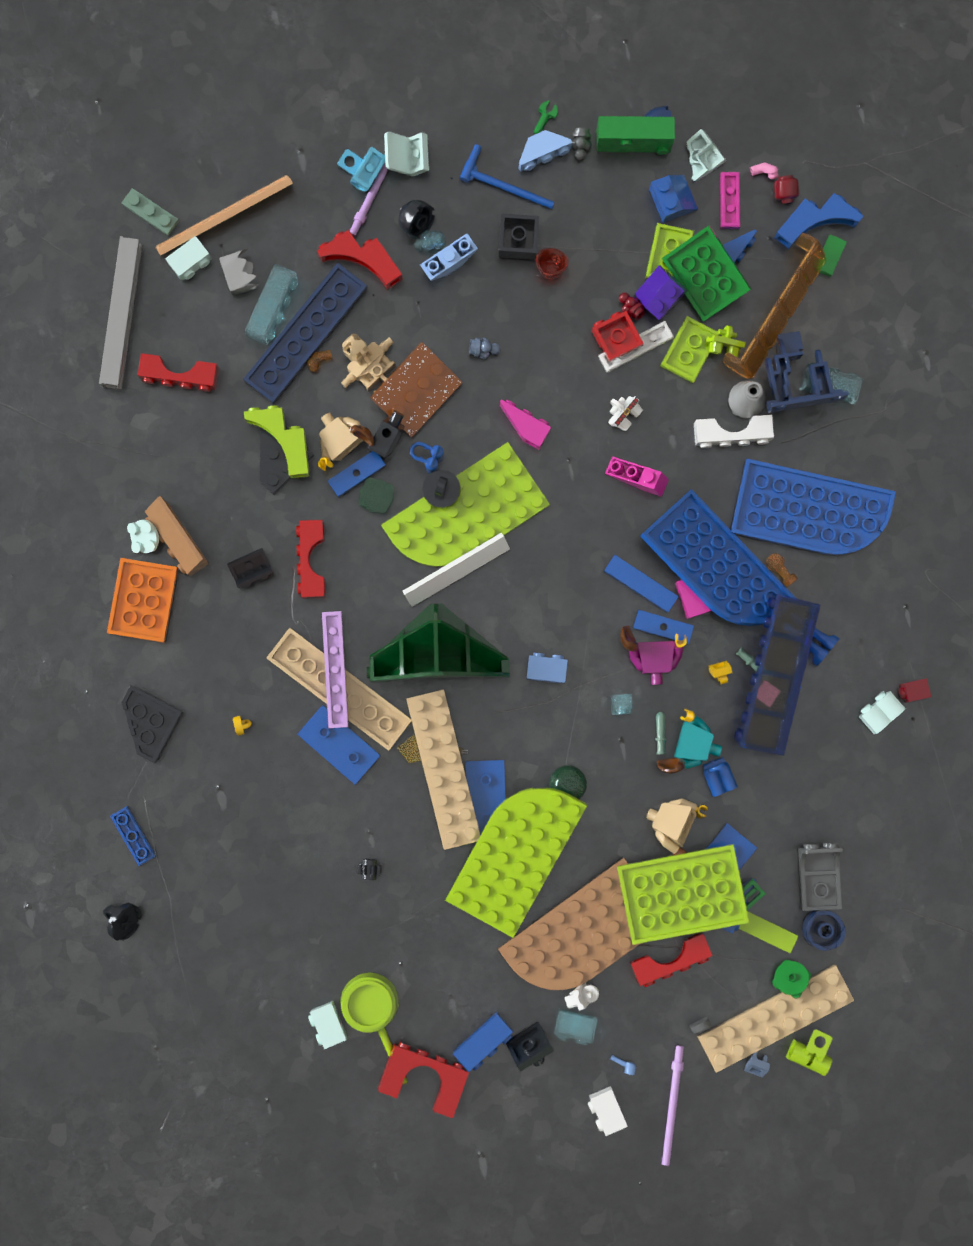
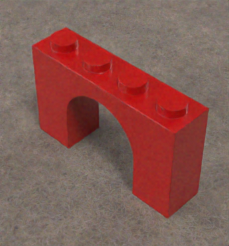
(451, 1076)

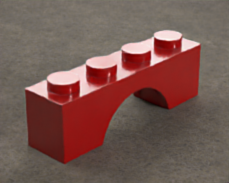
(202, 375)
(311, 534)
(694, 950)

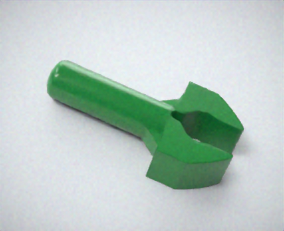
(545, 116)

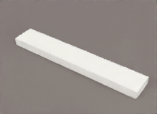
(456, 569)

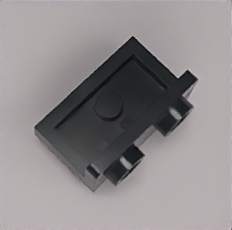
(250, 568)

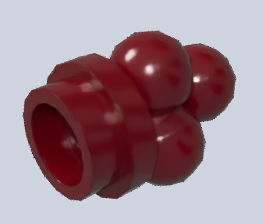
(632, 305)

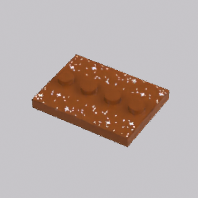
(416, 388)

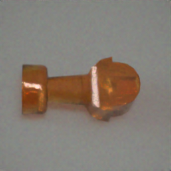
(776, 563)

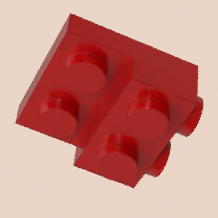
(617, 335)

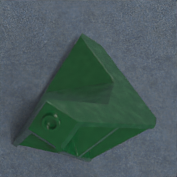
(437, 647)

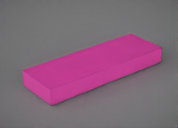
(730, 200)

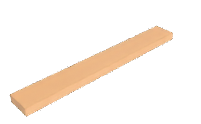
(223, 214)

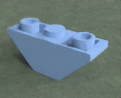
(543, 148)
(449, 258)

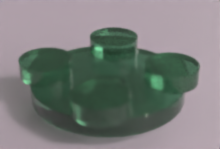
(376, 495)

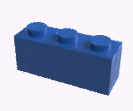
(483, 1042)

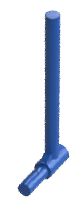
(470, 172)

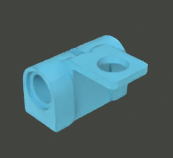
(364, 169)

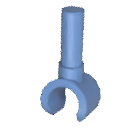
(630, 1067)

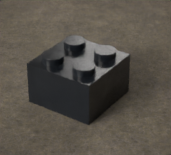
(518, 236)

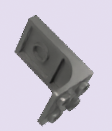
(820, 876)

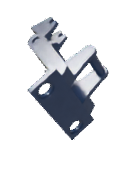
(790, 348)

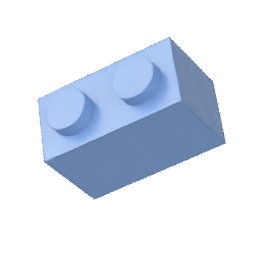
(547, 669)

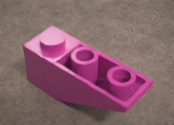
(528, 428)
(637, 476)

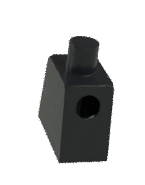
(384, 439)

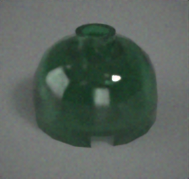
(569, 780)

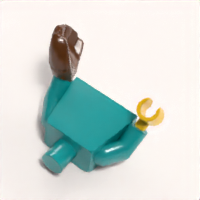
(692, 746)

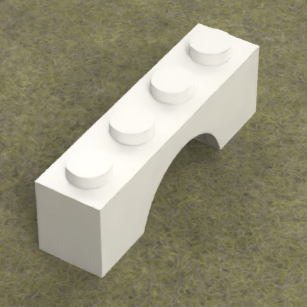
(709, 433)

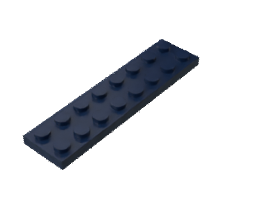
(305, 333)

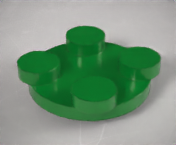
(791, 978)

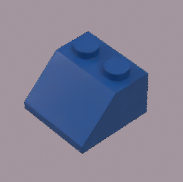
(672, 197)

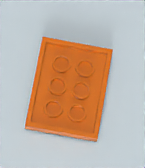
(142, 600)

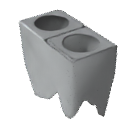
(238, 273)

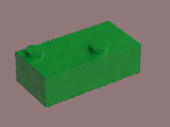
(635, 134)

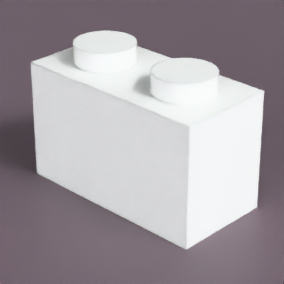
(607, 1110)

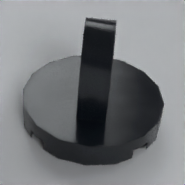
(441, 489)
(122, 920)

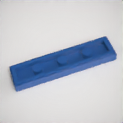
(641, 583)

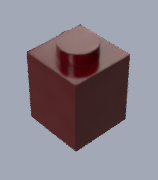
(914, 690)

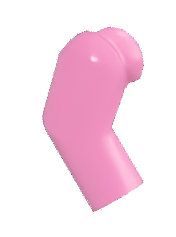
(771, 170)

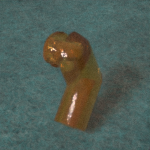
(316, 358)

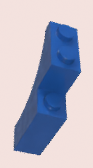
(808, 217)

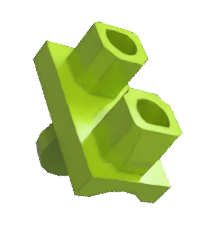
(717, 342)

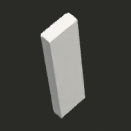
(651, 338)

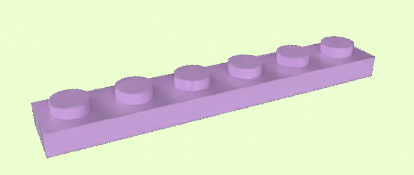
(335, 669)

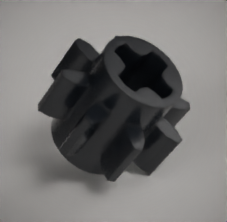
(369, 869)

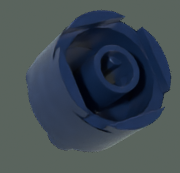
(832, 922)

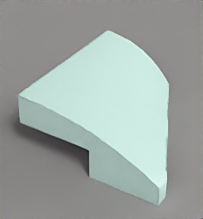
(703, 155)

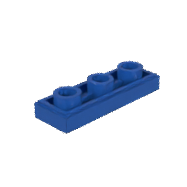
(346, 480)
(651, 624)
(139, 847)

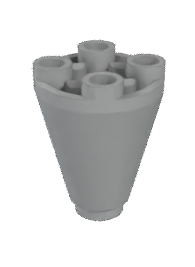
(747, 399)

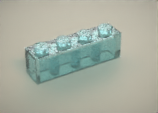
(271, 304)

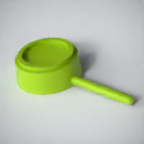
(370, 1005)

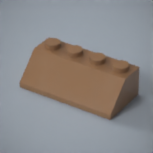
(176, 537)

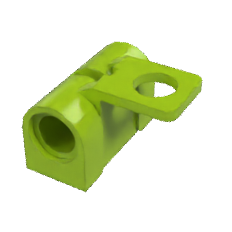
(810, 1055)

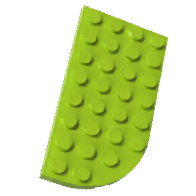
(493, 500)
(515, 856)

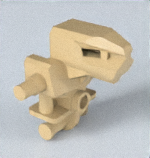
(367, 362)

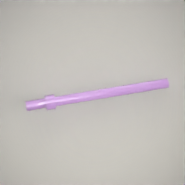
(360, 216)
(677, 1067)

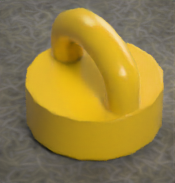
(240, 725)

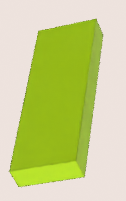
(769, 932)

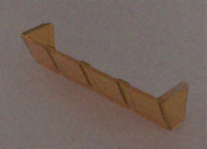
(782, 309)

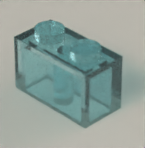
(575, 1026)

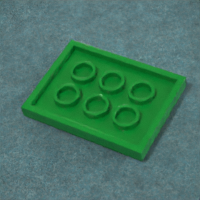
(706, 273)

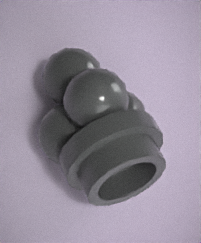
(581, 142)

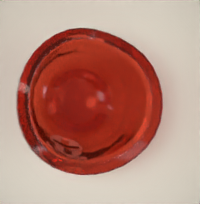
(551, 263)

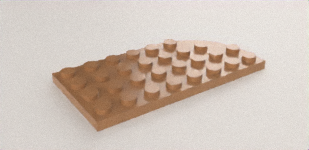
(574, 937)

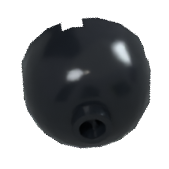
(416, 218)

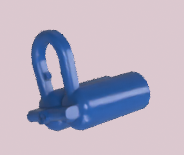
(431, 463)
(719, 776)

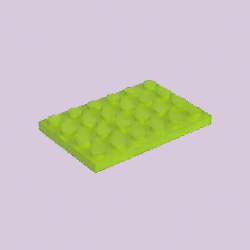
(683, 894)

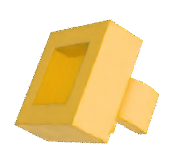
(720, 671)

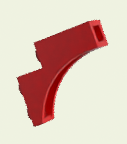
(370, 256)

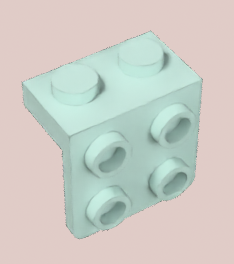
(406, 154)

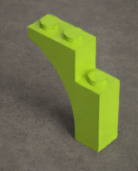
(292, 440)

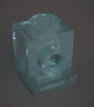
(621, 704)

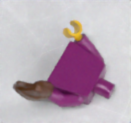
(653, 657)

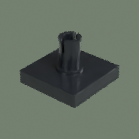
(529, 1047)

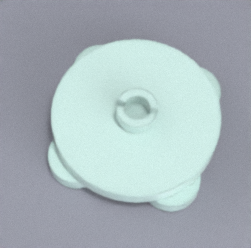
(143, 536)

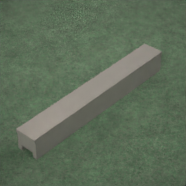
(120, 313)

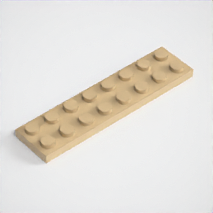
(364, 706)
(443, 769)
(774, 1019)

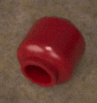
(786, 188)

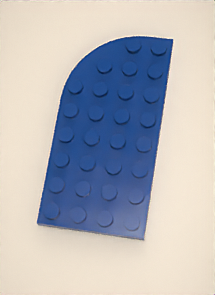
(809, 509)
(714, 562)

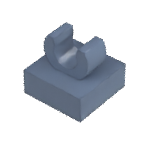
(757, 1066)

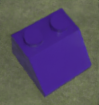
(660, 292)

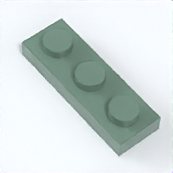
(150, 212)

